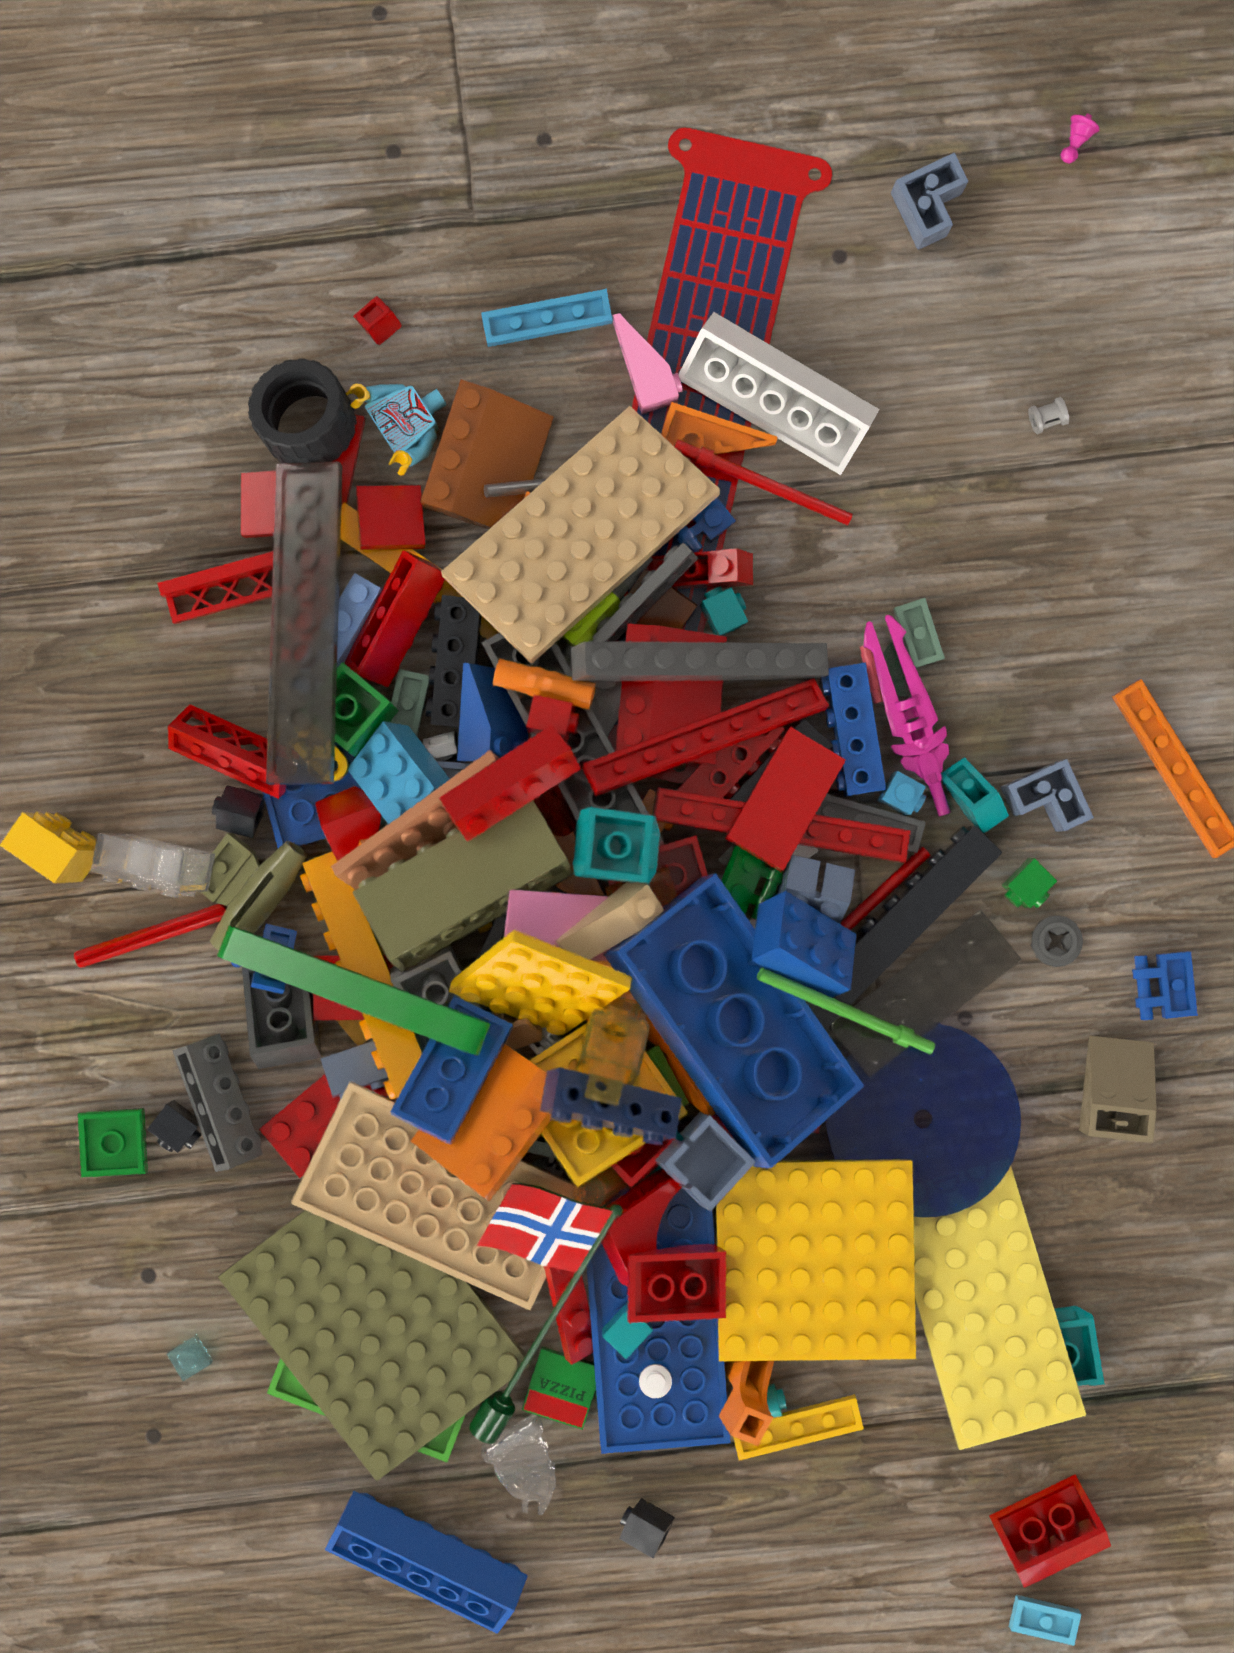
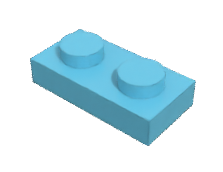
(1045, 1620)

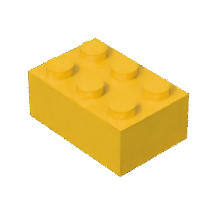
(51, 846)

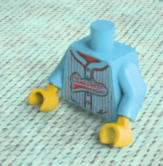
(402, 419)

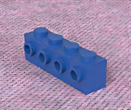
(854, 729)

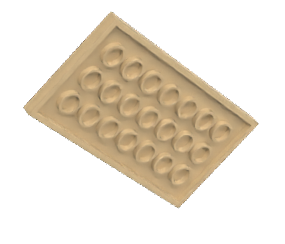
(580, 534)
(399, 1196)

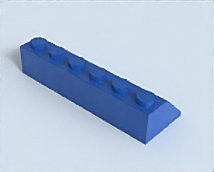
(427, 1562)

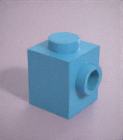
(903, 794)

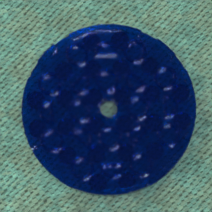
(971, 1126)

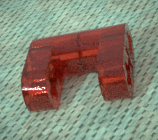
(556, 811)

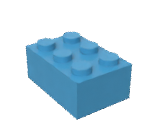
(396, 770)

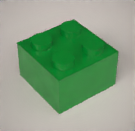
(358, 710)

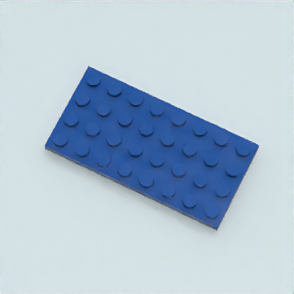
(685, 1347)

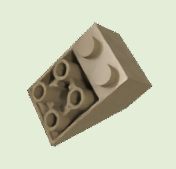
(1119, 1090)

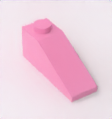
(648, 371)

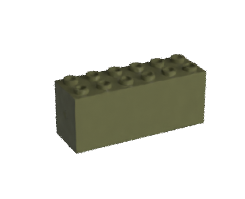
(459, 885)

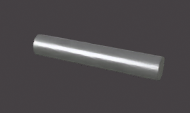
(511, 488)

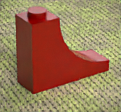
(639, 1223)

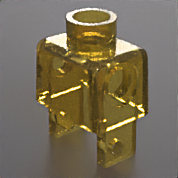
(612, 1049)

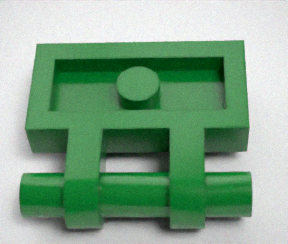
(743, 876)

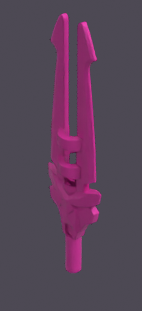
(921, 749)

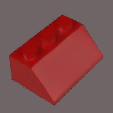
(1050, 1530)

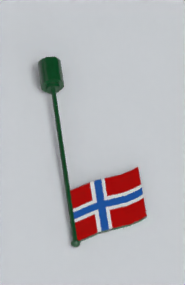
(552, 1234)

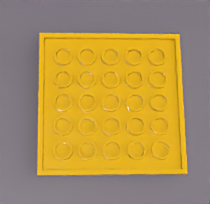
(819, 1262)

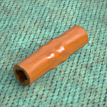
(543, 683)

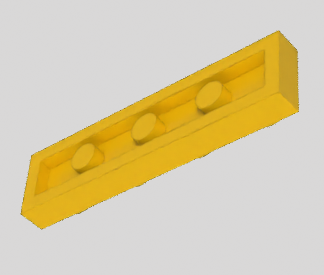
(805, 1426)

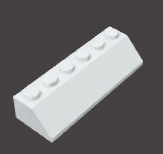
(777, 393)

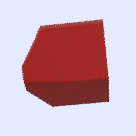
(347, 819)

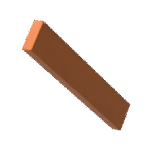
(1176, 768)

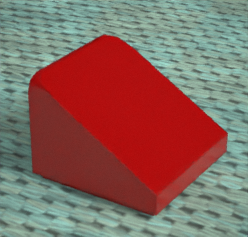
(377, 320)

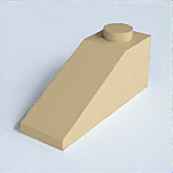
(612, 921)

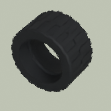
(288, 384)

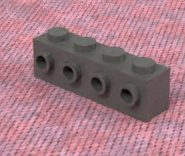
(218, 1102)

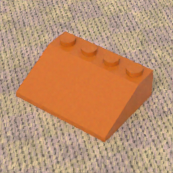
(496, 1128)

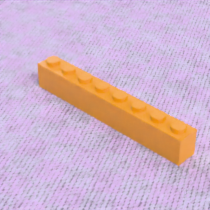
(360, 953)

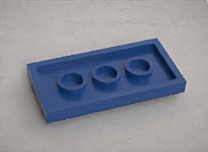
(449, 1078)

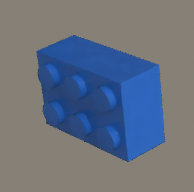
(804, 945)

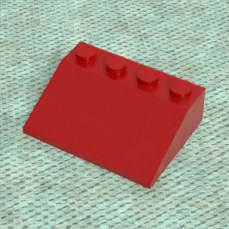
(663, 706)

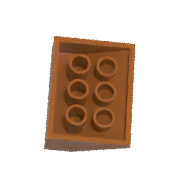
(484, 443)

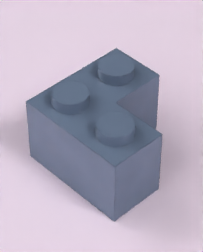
(922, 196)
(1055, 789)

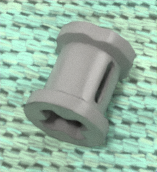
(1048, 415)

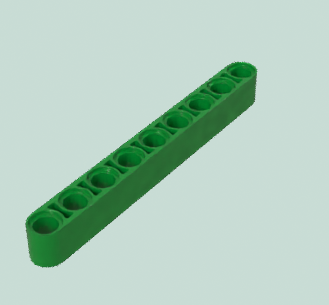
(354, 990)

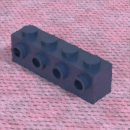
(637, 1113)

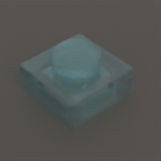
(189, 1357)

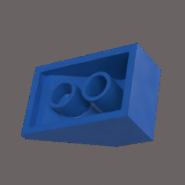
(487, 716)

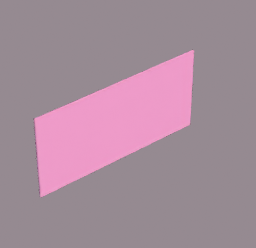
(548, 914)

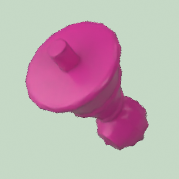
(1081, 130)

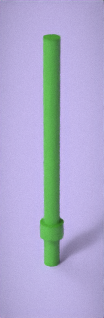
(901, 1034)

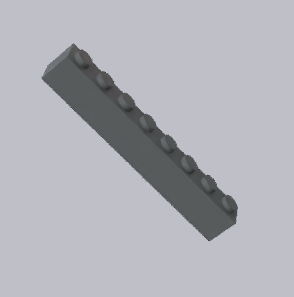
(698, 661)

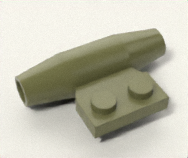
(248, 887)

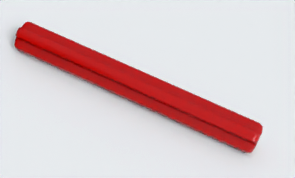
(149, 935)

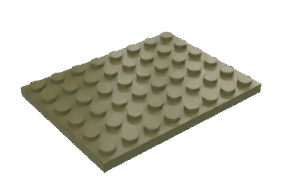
(373, 1335)

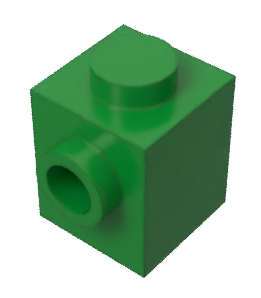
(1029, 885)

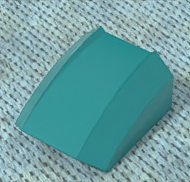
(616, 845)
(1081, 1344)

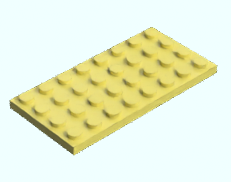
(992, 1321)

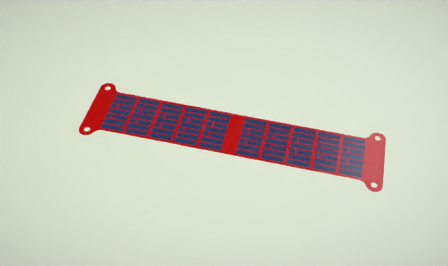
(729, 260)

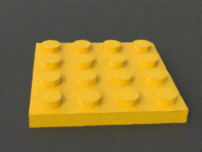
(539, 983)
(583, 1150)

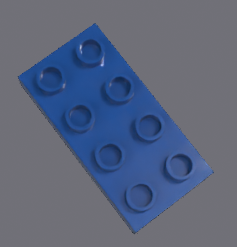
(741, 1041)

